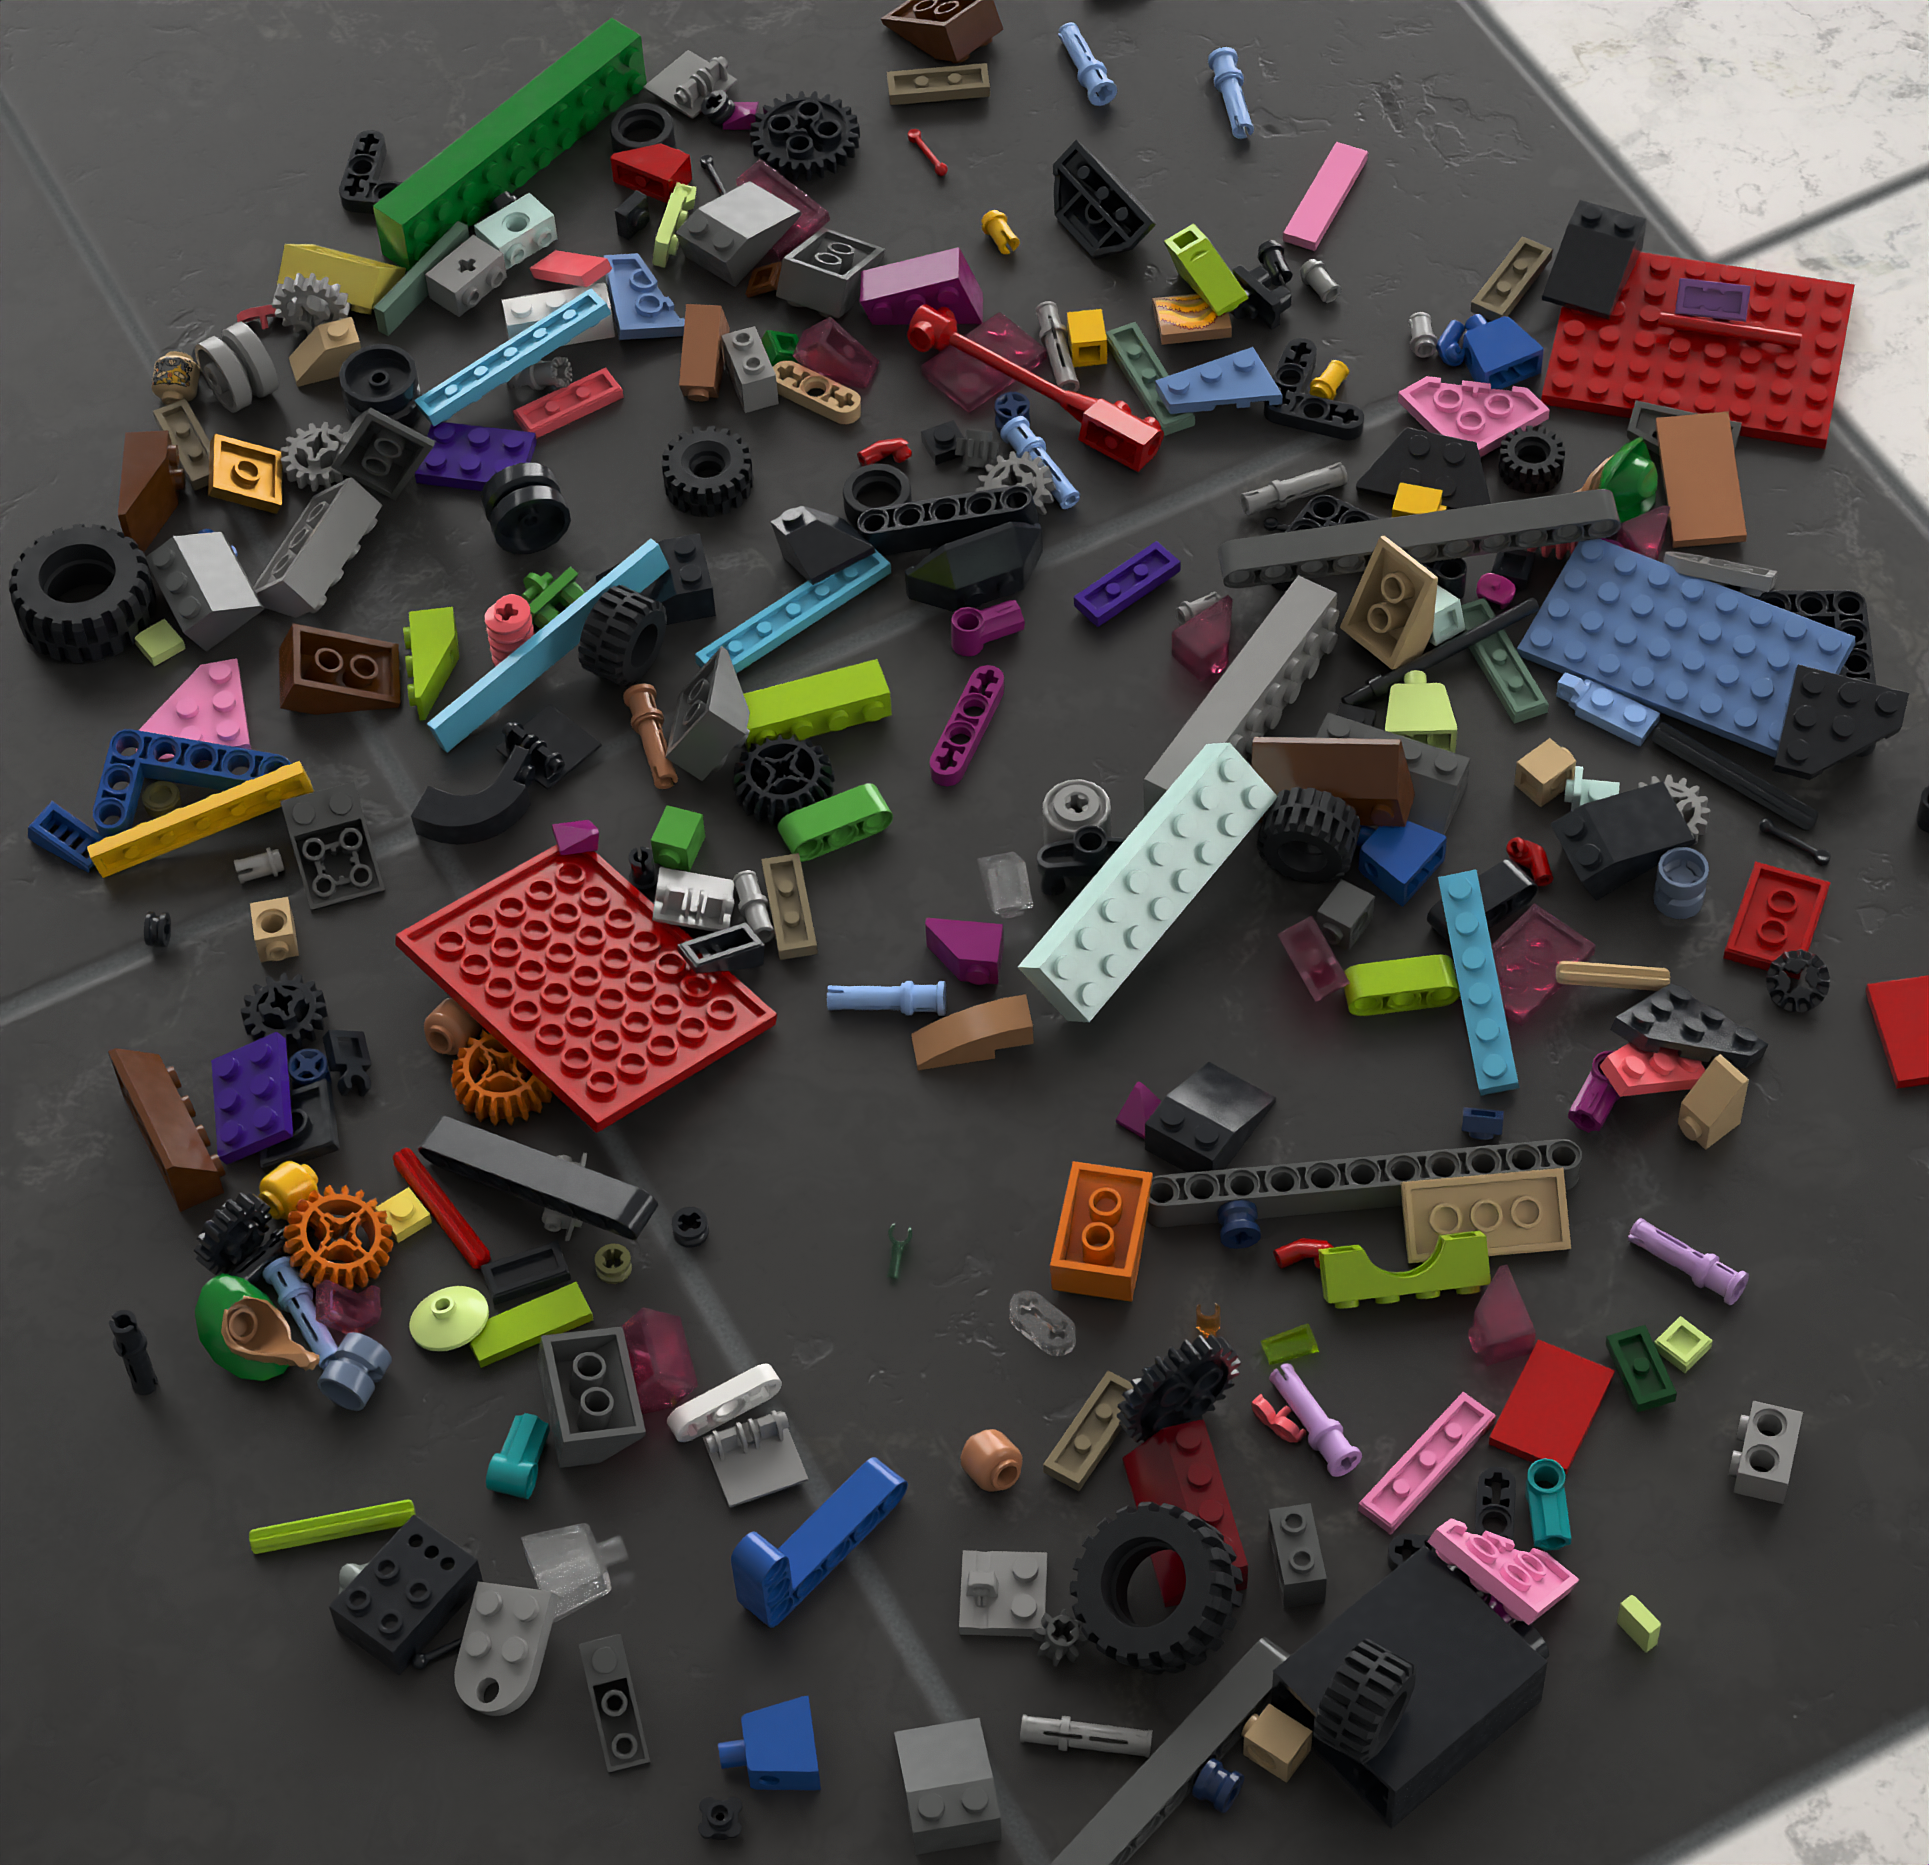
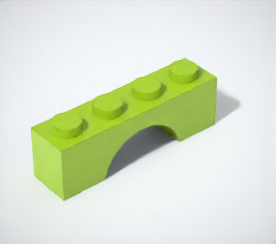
(1456, 1263)

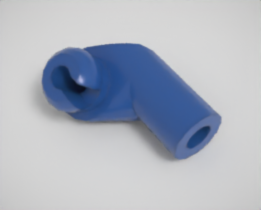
(1448, 344)

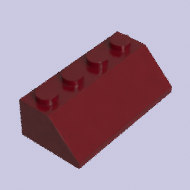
(1181, 1470)

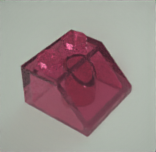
(659, 1359)

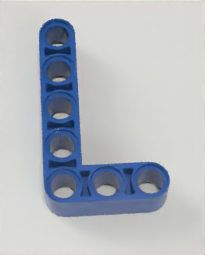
(178, 770)
(777, 1580)

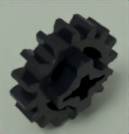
(298, 1000)
(233, 1233)

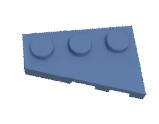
(638, 302)
(1227, 380)

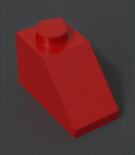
(652, 170)

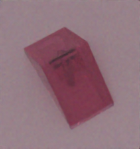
(1646, 532)

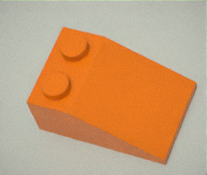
(1101, 1231)

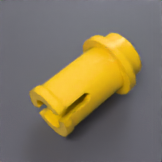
(995, 224)
(1330, 380)

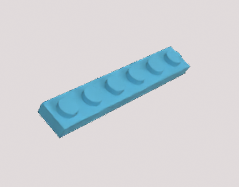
(512, 357)
(795, 613)
(1478, 982)

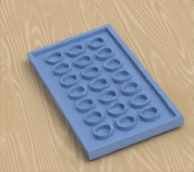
(1679, 643)

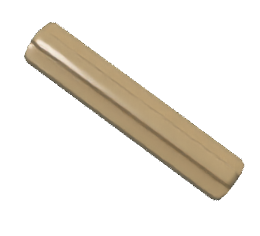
(1612, 975)

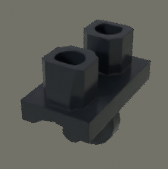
(1261, 303)

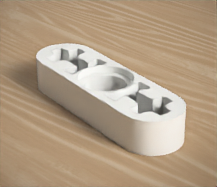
(724, 1402)

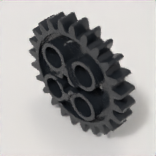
(805, 135)
(1179, 1387)

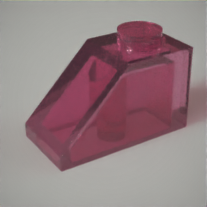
(835, 354)
(1205, 640)
(1313, 958)
(1502, 1322)

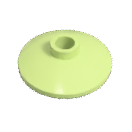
(449, 1318)

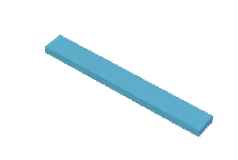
(540, 650)

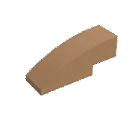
(974, 1033)

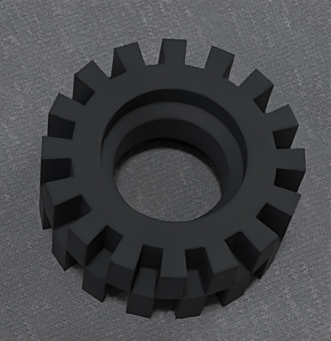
(1531, 444)

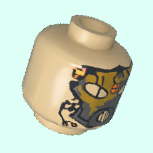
(175, 377)

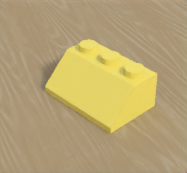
(361, 278)

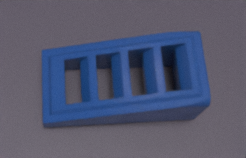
(57, 815)

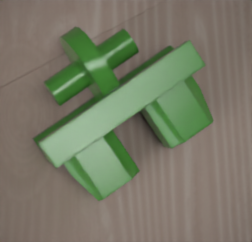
(546, 597)

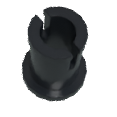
(1271, 255)
(642, 874)

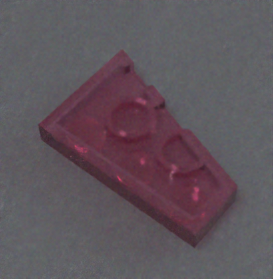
(812, 216)

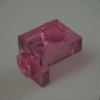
(346, 1309)

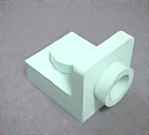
(1584, 791)

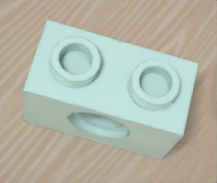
(518, 229)

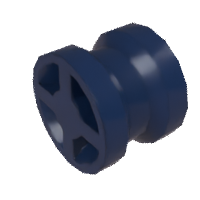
(1010, 406)
(308, 1062)
(1238, 1224)
(1218, 1785)

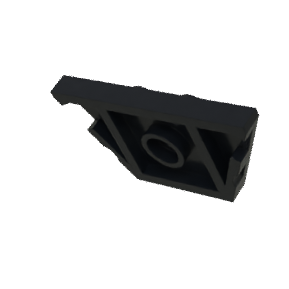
(1429, 462)

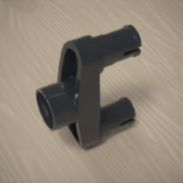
(1074, 857)

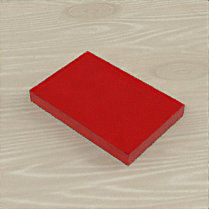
(1775, 916)
(1903, 1027)
(1551, 1406)

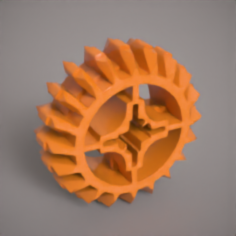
(502, 1088)
(318, 1214)

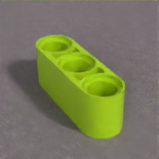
(1401, 985)

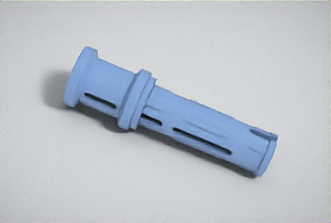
(1090, 71)
(1229, 81)
(1025, 440)
(907, 998)
(297, 1298)

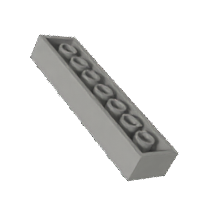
(1256, 683)

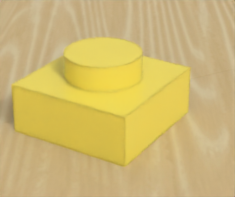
(405, 1214)

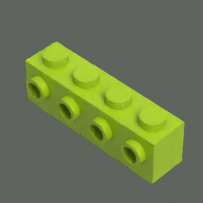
(818, 703)

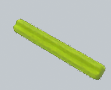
(331, 1526)

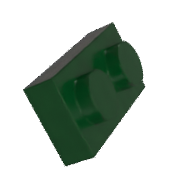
(1641, 1368)

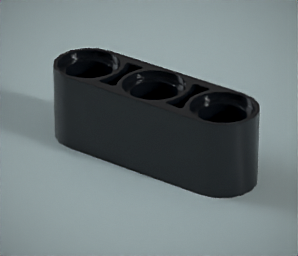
(1503, 892)

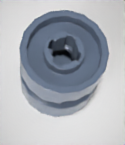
(1681, 883)
(352, 1377)

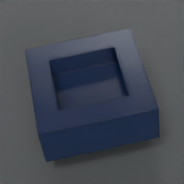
(1482, 1122)

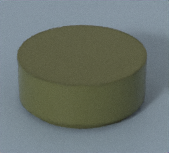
(161, 798)

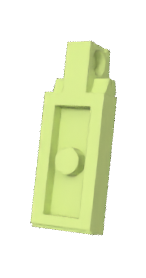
(675, 215)

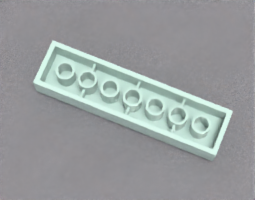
(1147, 882)

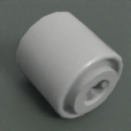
(1072, 806)

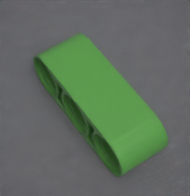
(835, 822)

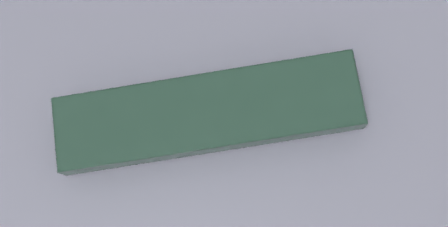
(413, 286)
(1142, 369)
(1504, 667)

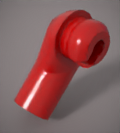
(879, 450)
(1532, 857)
(1300, 1250)

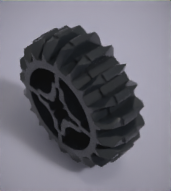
(780, 769)

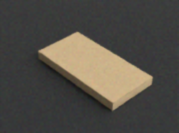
(1512, 1209)

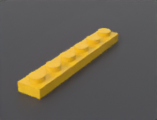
(199, 819)

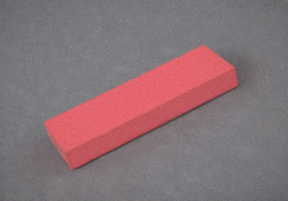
(571, 268)
(569, 403)

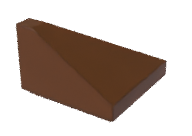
(764, 279)

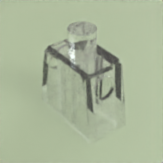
(572, 1565)

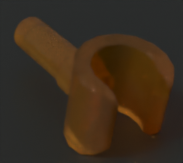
(1208, 1324)

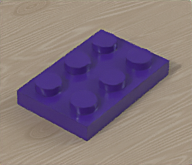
(472, 454)
(252, 1098)

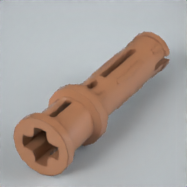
(648, 723)

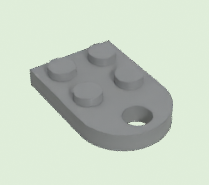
(1750, 579)
(503, 1645)

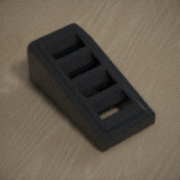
(732, 949)

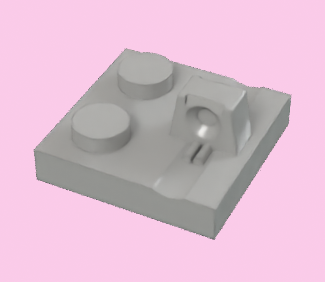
(1002, 1593)

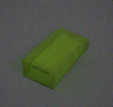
(1290, 1344)

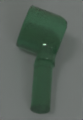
(897, 1251)

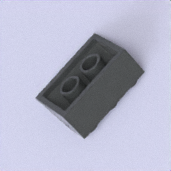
(204, 586)
(589, 1395)

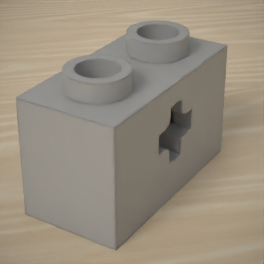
(466, 275)

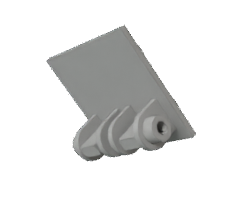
(689, 81)
(693, 900)
(755, 1458)

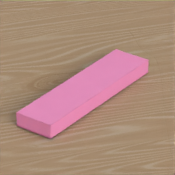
(1325, 196)
(1426, 1463)

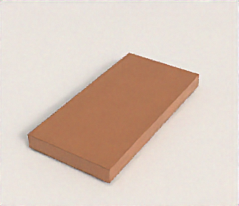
(1701, 479)

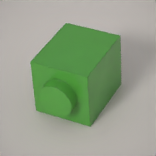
(678, 838)

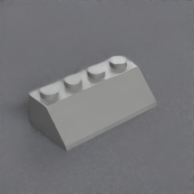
(317, 549)

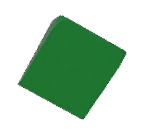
(779, 346)

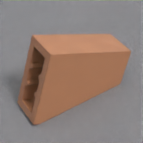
(702, 351)

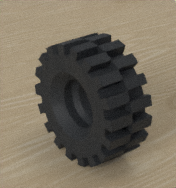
(707, 452)

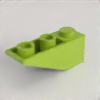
(1205, 270)
(433, 657)

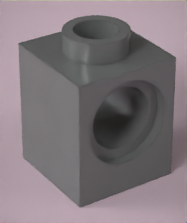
(1345, 914)

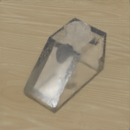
(1006, 884)

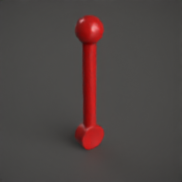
(914, 136)

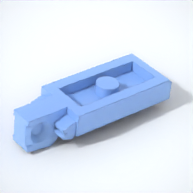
(1608, 709)

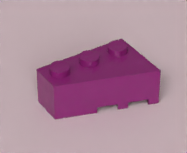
(939, 279)

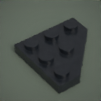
(1833, 721)
(1683, 1023)

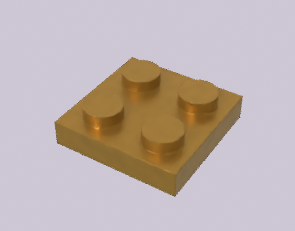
(245, 473)

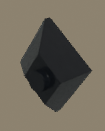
(818, 542)

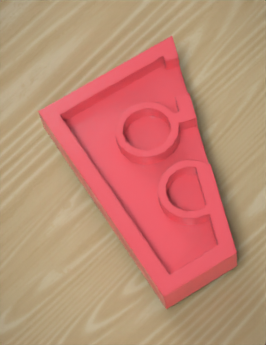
(1645, 1072)

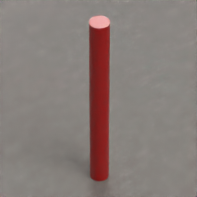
(1729, 330)

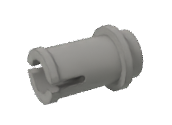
(1314, 274)
(1423, 340)
(1190, 610)
(261, 865)

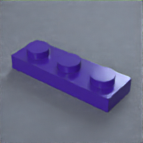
(1127, 583)

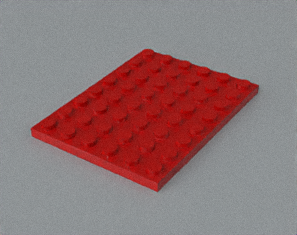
(1765, 386)
(584, 983)

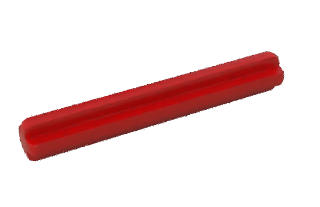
(441, 1208)

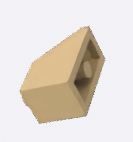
(324, 351)
(1714, 1103)

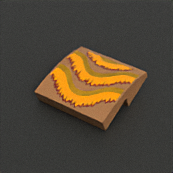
(1189, 319)

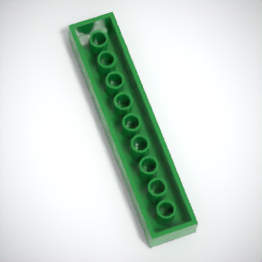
(512, 142)

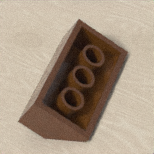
(1362, 772)
(168, 1127)

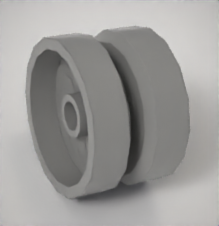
(236, 367)

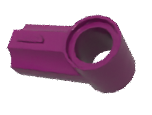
(975, 627)
(1594, 1098)

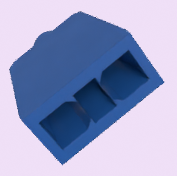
(1500, 352)
(1400, 858)
(776, 1747)

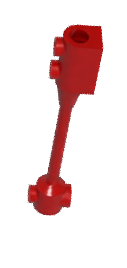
(1103, 424)

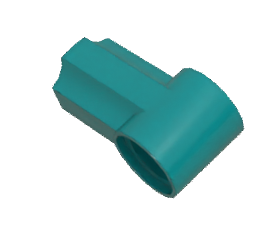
(516, 1467)
(1548, 1506)

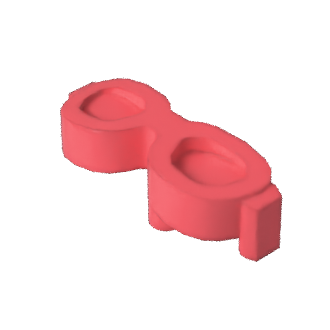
(255, 313)
(1277, 1422)

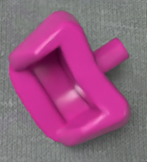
(1496, 589)

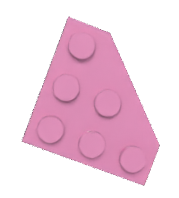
(1472, 410)
(205, 708)
(1518, 1579)

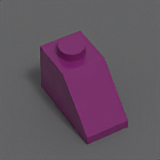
(967, 948)

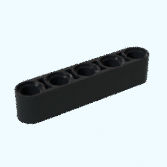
(944, 519)

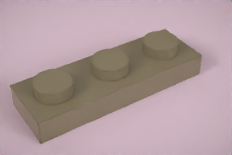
(938, 84)
(1511, 279)
(190, 438)
(789, 906)
(1088, 1434)

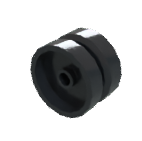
(382, 380)
(525, 508)

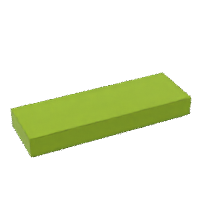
(526, 1324)

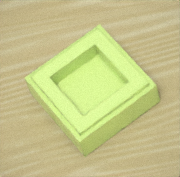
(159, 642)
(1682, 1344)
(1639, 1623)

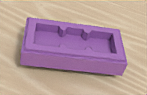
(1712, 299)

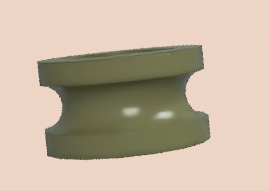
(613, 1275)

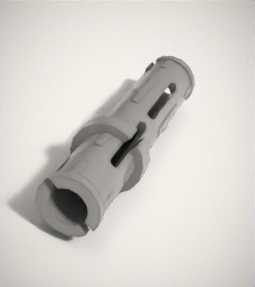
(1050, 320)
(1280, 493)
(1035, 1731)

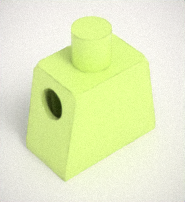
(1421, 712)

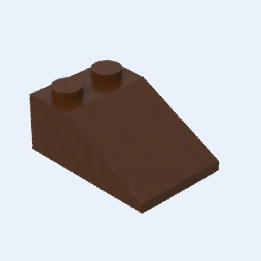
(946, 27)
(148, 485)
(337, 672)

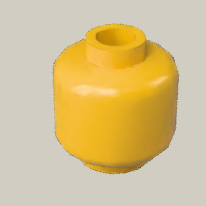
(286, 1186)

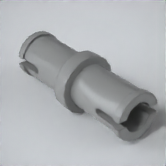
(753, 905)

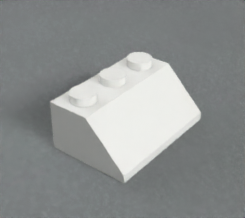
(529, 309)

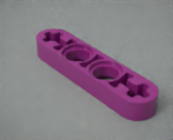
(963, 724)

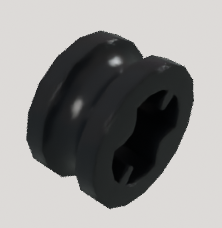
(717, 107)
(157, 929)
(692, 1237)

